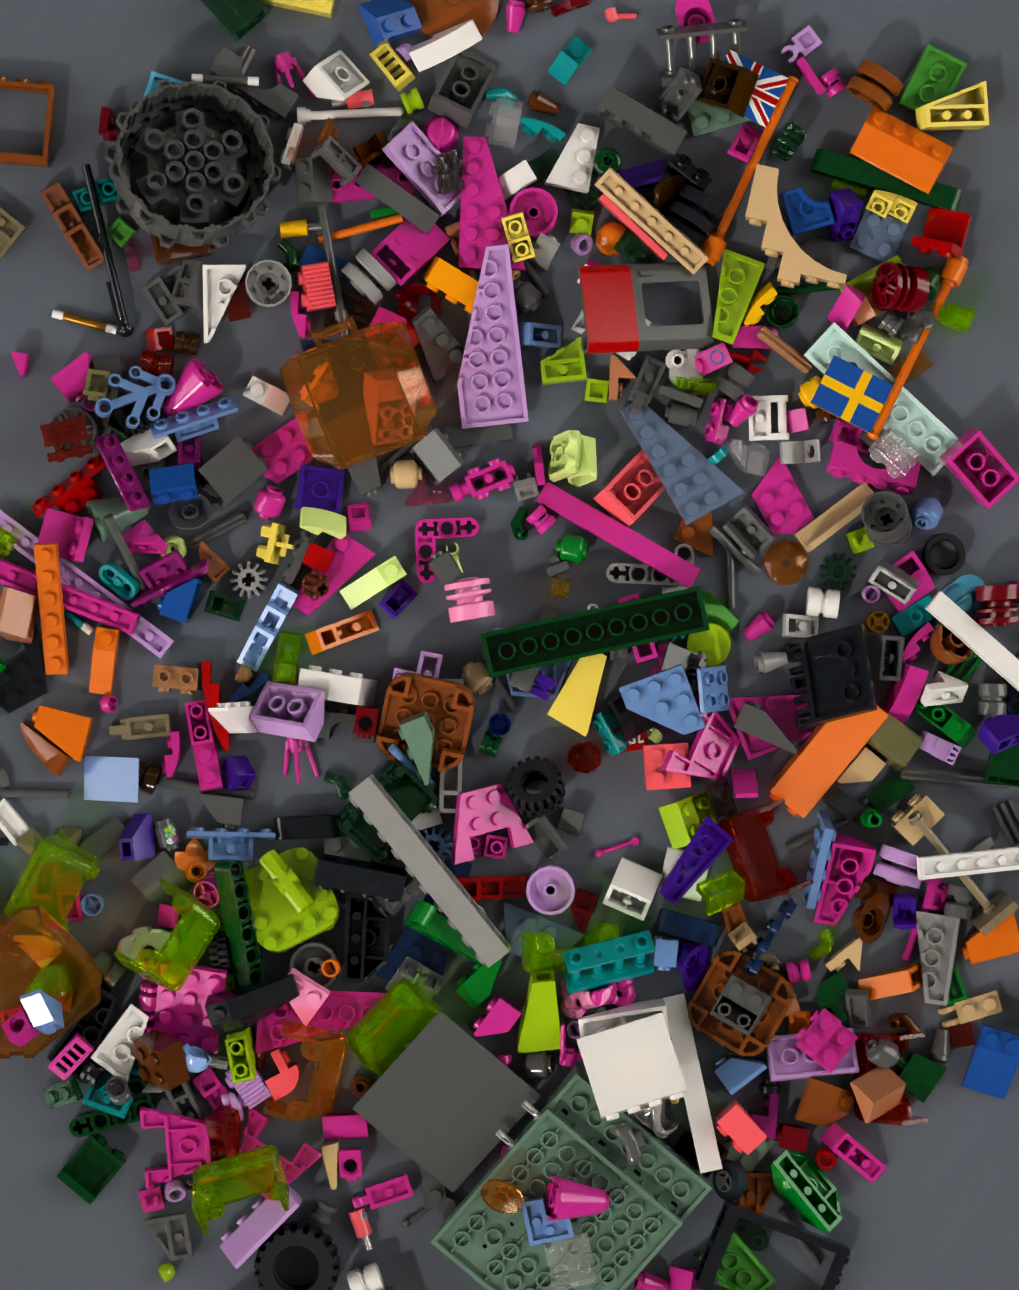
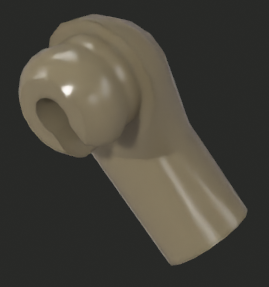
(769, 960)

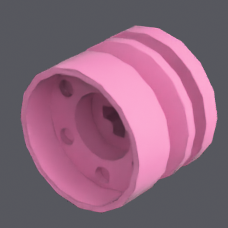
(469, 599)

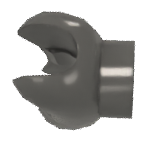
(632, 1141)

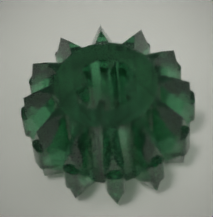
(788, 141)
(845, 571)

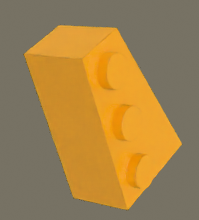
(451, 281)

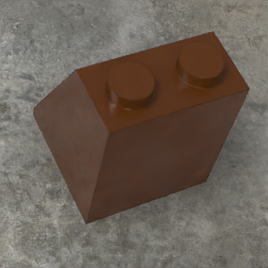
(178, 252)

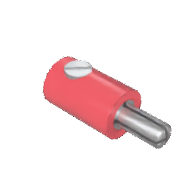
(360, 99)
(361, 1226)

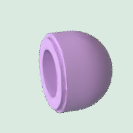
(575, 241)
(174, 1185)

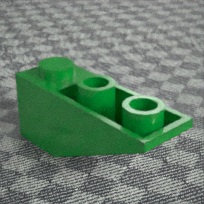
(947, 722)
(478, 985)

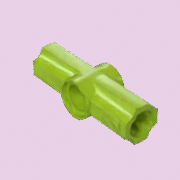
(286, 881)

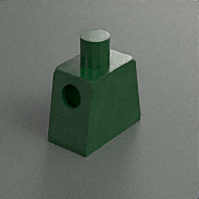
(1003, 767)
(919, 1074)

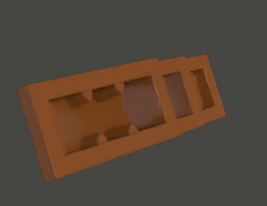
(72, 226)

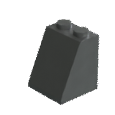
(231, 472)

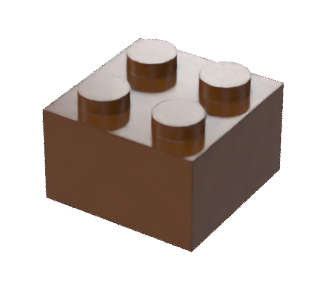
(161, 1060)

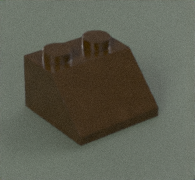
(727, 87)

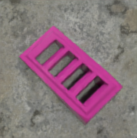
(80, 1041)

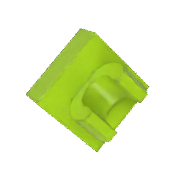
(859, 541)

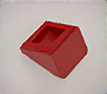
(160, 339)
(318, 558)

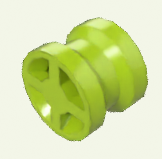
(412, 101)

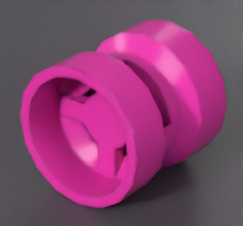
(829, 79)
(544, 524)
(793, 973)

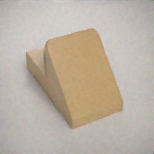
(851, 950)

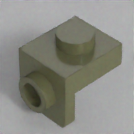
(96, 384)

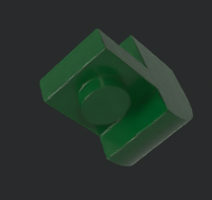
(829, 991)

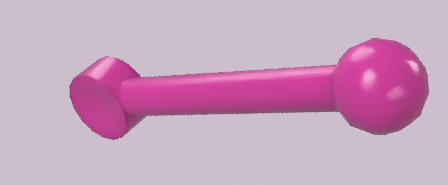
(634, 841)

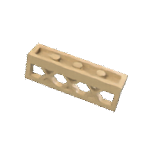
(834, 518)

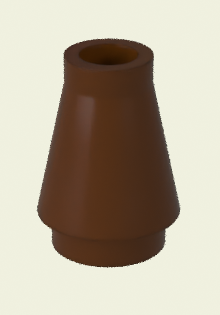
(542, 103)

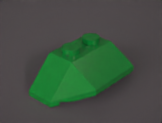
(807, 1190)

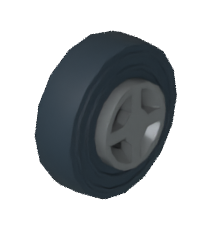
(730, 1180)

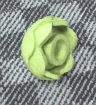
(176, 542)

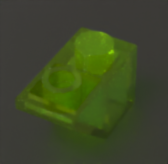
(52, 980)

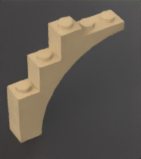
(795, 263)

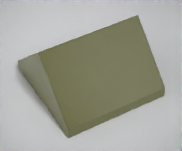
(894, 743)

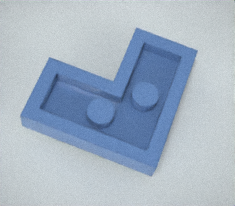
(539, 1228)

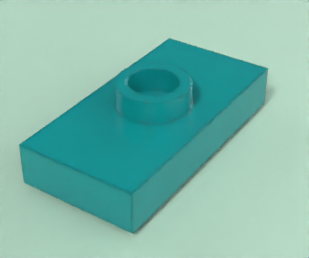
(912, 616)

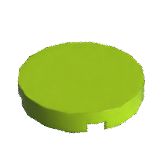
(713, 642)

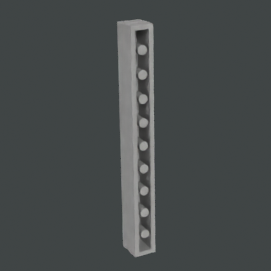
(429, 870)

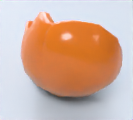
(608, 235)

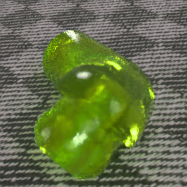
(825, 946)

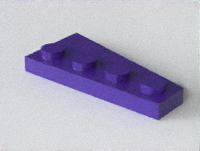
(698, 856)

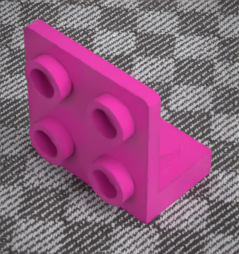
(69, 531)

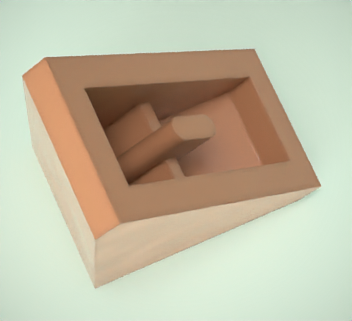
(866, 311)

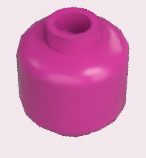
(269, 502)

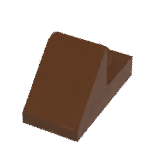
(872, 886)

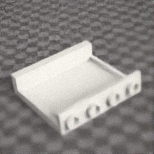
(632, 1066)

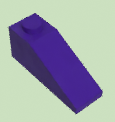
(1000, 732)

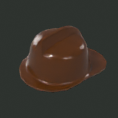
(871, 917)

